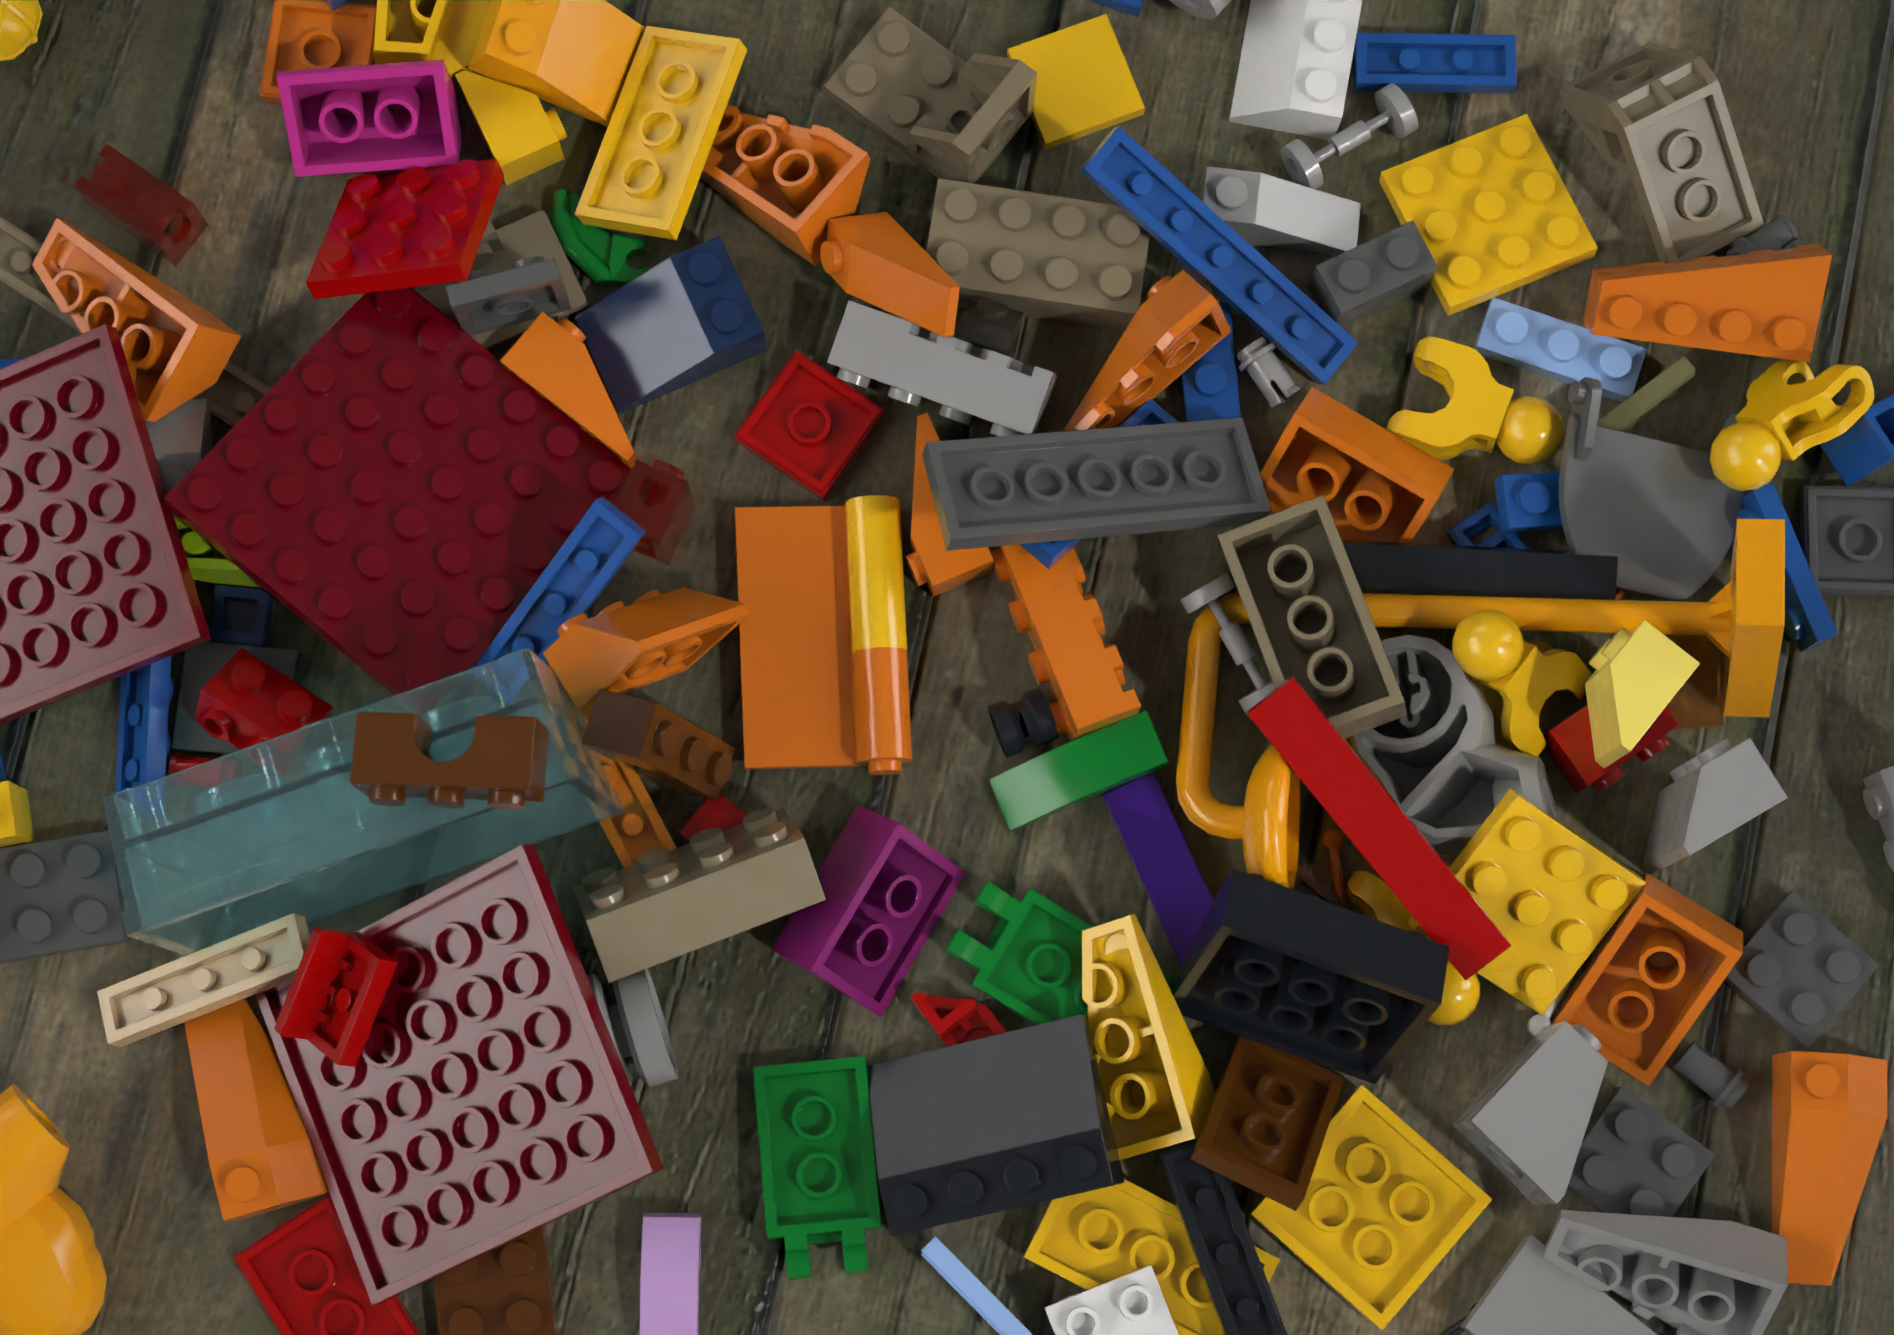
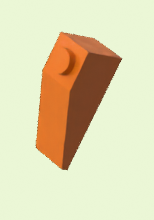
(890, 270)
(561, 370)
(929, 559)

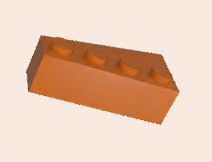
(1733, 303)
(1066, 641)

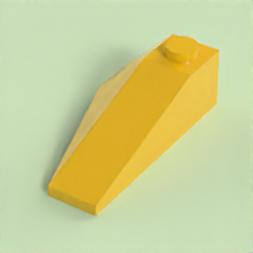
(1141, 1043)

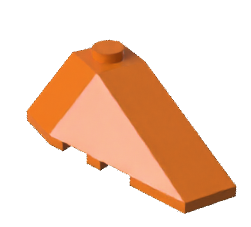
(166, 338)
(249, 1116)

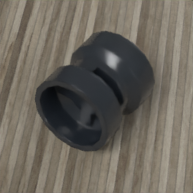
(1034, 717)

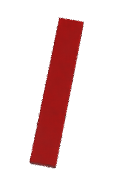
(1378, 827)

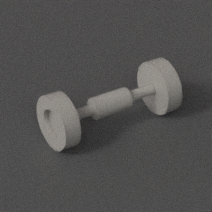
(1394, 111)
(1231, 636)

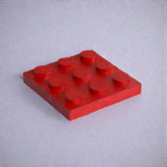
(406, 229)

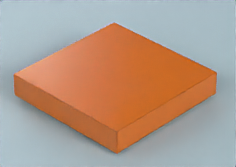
(316, 37)

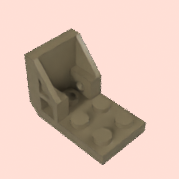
(932, 102)
(1672, 131)

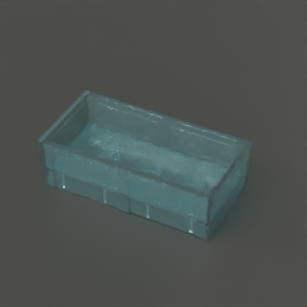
(291, 835)

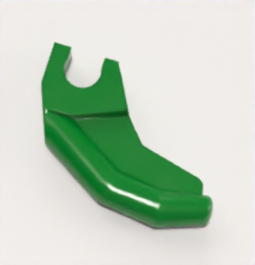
(593, 250)

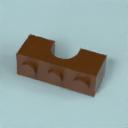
(660, 743)
(500, 765)

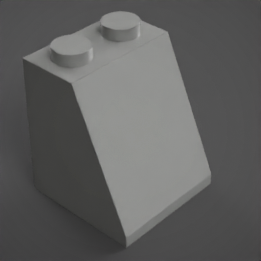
(1538, 1111)

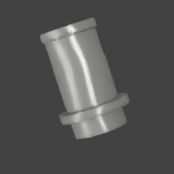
(1266, 369)

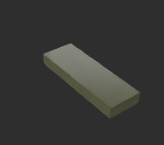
(1642, 402)

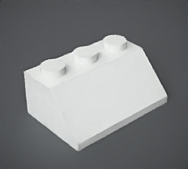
(1296, 65)

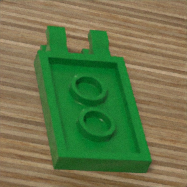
(1030, 956)
(817, 1159)

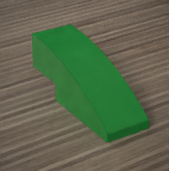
(1079, 771)

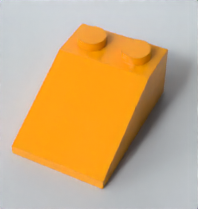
(561, 51)

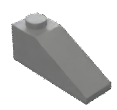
(1281, 212)

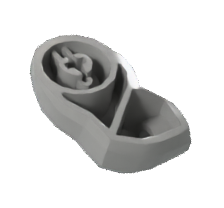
(1444, 753)

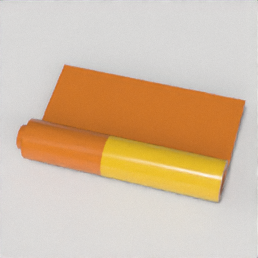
(823, 636)

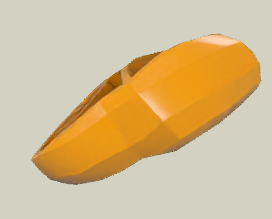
(47, 1246)

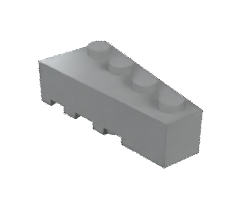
(940, 369)

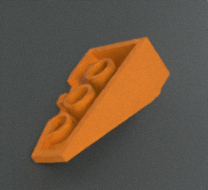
(786, 176)
(1159, 345)
(1823, 1146)

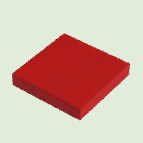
(809, 425)

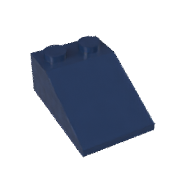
(672, 326)

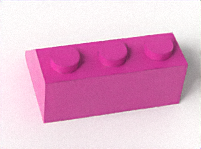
(370, 117)

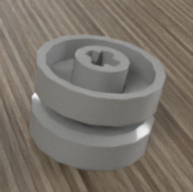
(637, 1026)

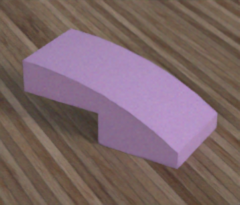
(670, 1273)

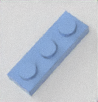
(1558, 349)

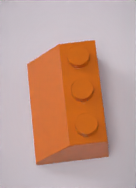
(1368, 475)
(639, 641)

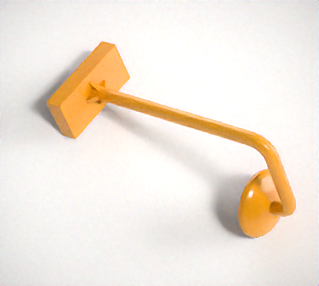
(1741, 620)

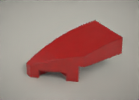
(957, 1019)

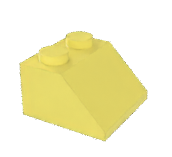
(1631, 687)

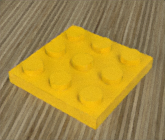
(1489, 213)
(1545, 894)
(1375, 1209)

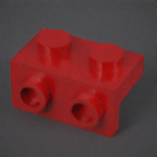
(255, 703)
(336, 993)

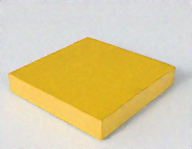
(1079, 81)

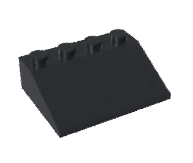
(1310, 977)
(991, 1125)

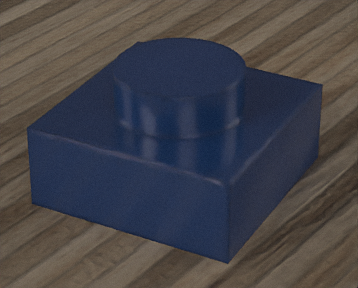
(240, 615)

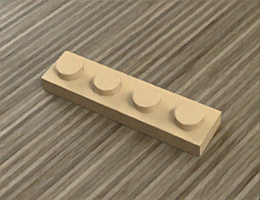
(203, 980)

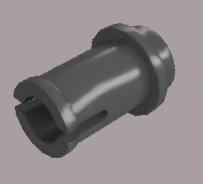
(1775, 235)
(1711, 1075)

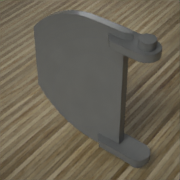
(1643, 502)

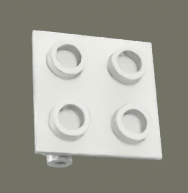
(1118, 1307)

